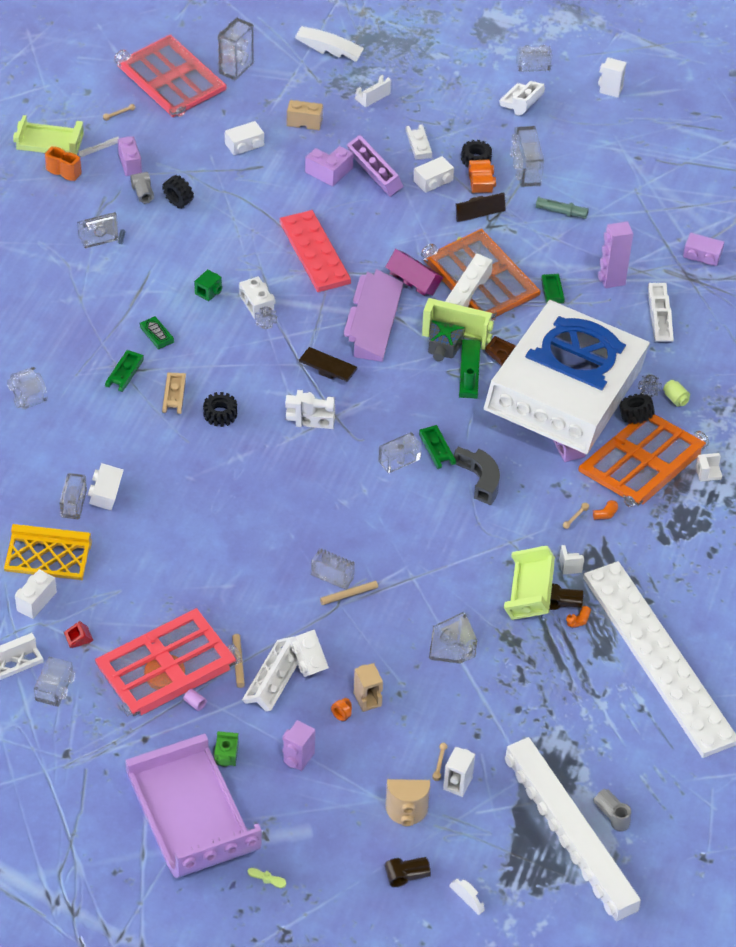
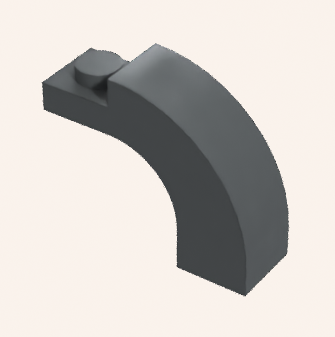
(485, 468)

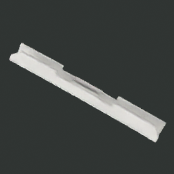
(89, 150)

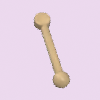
(107, 116)
(585, 506)
(437, 775)

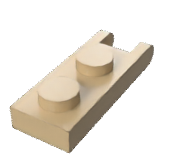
(174, 391)

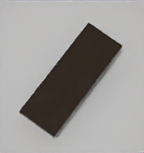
(480, 207)
(328, 365)

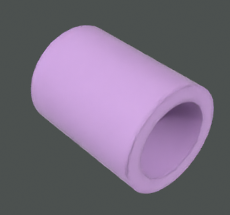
(195, 699)

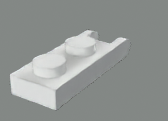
(419, 142)

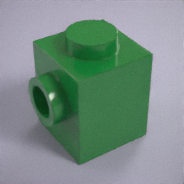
(208, 285)

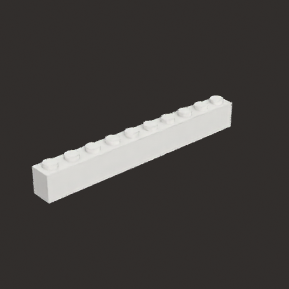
(572, 829)

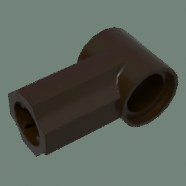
(565, 597)
(401, 871)

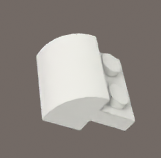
(522, 96)

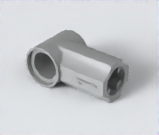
(142, 185)
(615, 810)

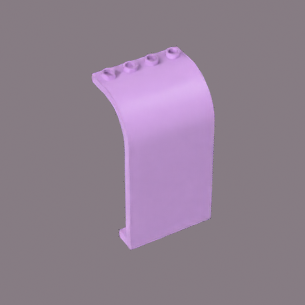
(190, 807)

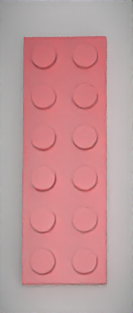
(315, 251)

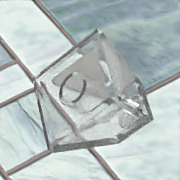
(98, 230)
(453, 640)

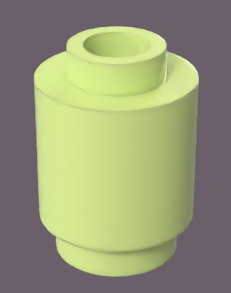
(676, 393)

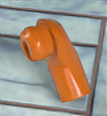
(608, 511)
(576, 621)

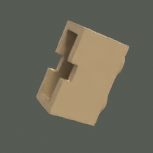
(304, 114)
(368, 687)

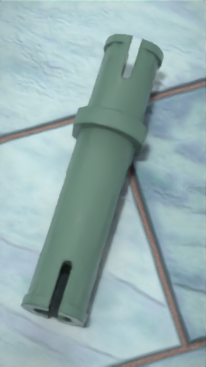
(555, 206)

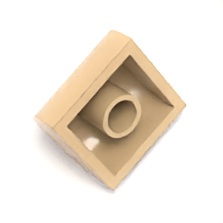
(407, 800)

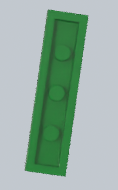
(469, 369)

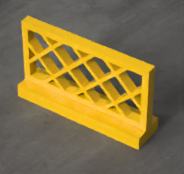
(50, 538)

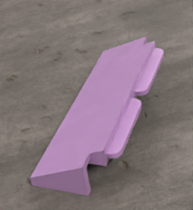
(373, 318)

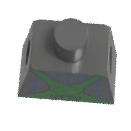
(445, 339)

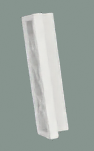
(15, 652)
(272, 675)

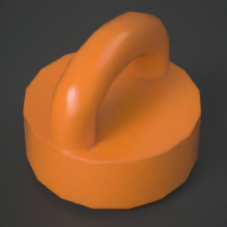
(342, 709)

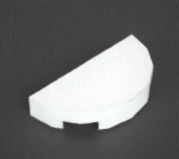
(468, 894)

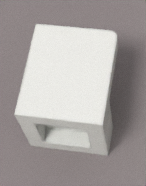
(708, 467)
(570, 563)

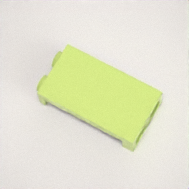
(41, 137)
(476, 322)
(531, 583)

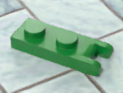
(125, 370)
(436, 446)

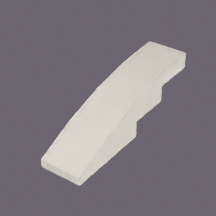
(326, 41)
(660, 312)

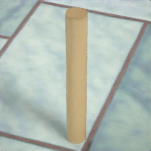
(349, 592)
(239, 667)

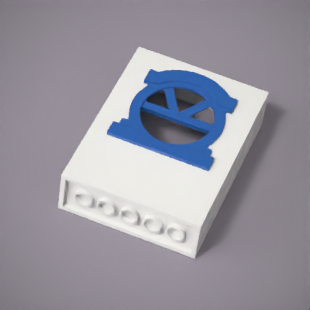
(562, 400)

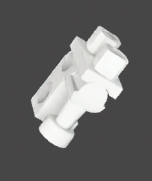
(310, 411)

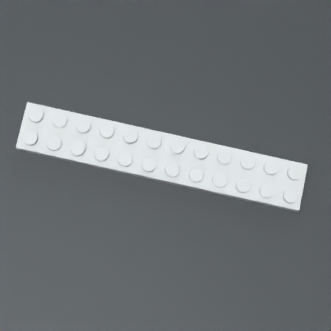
(661, 659)

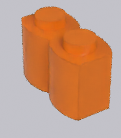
(63, 163)
(481, 176)

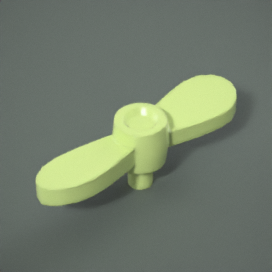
(267, 878)

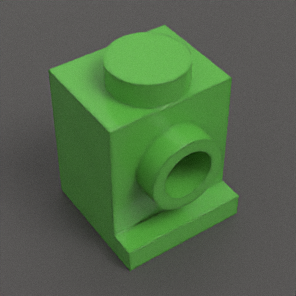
(226, 748)

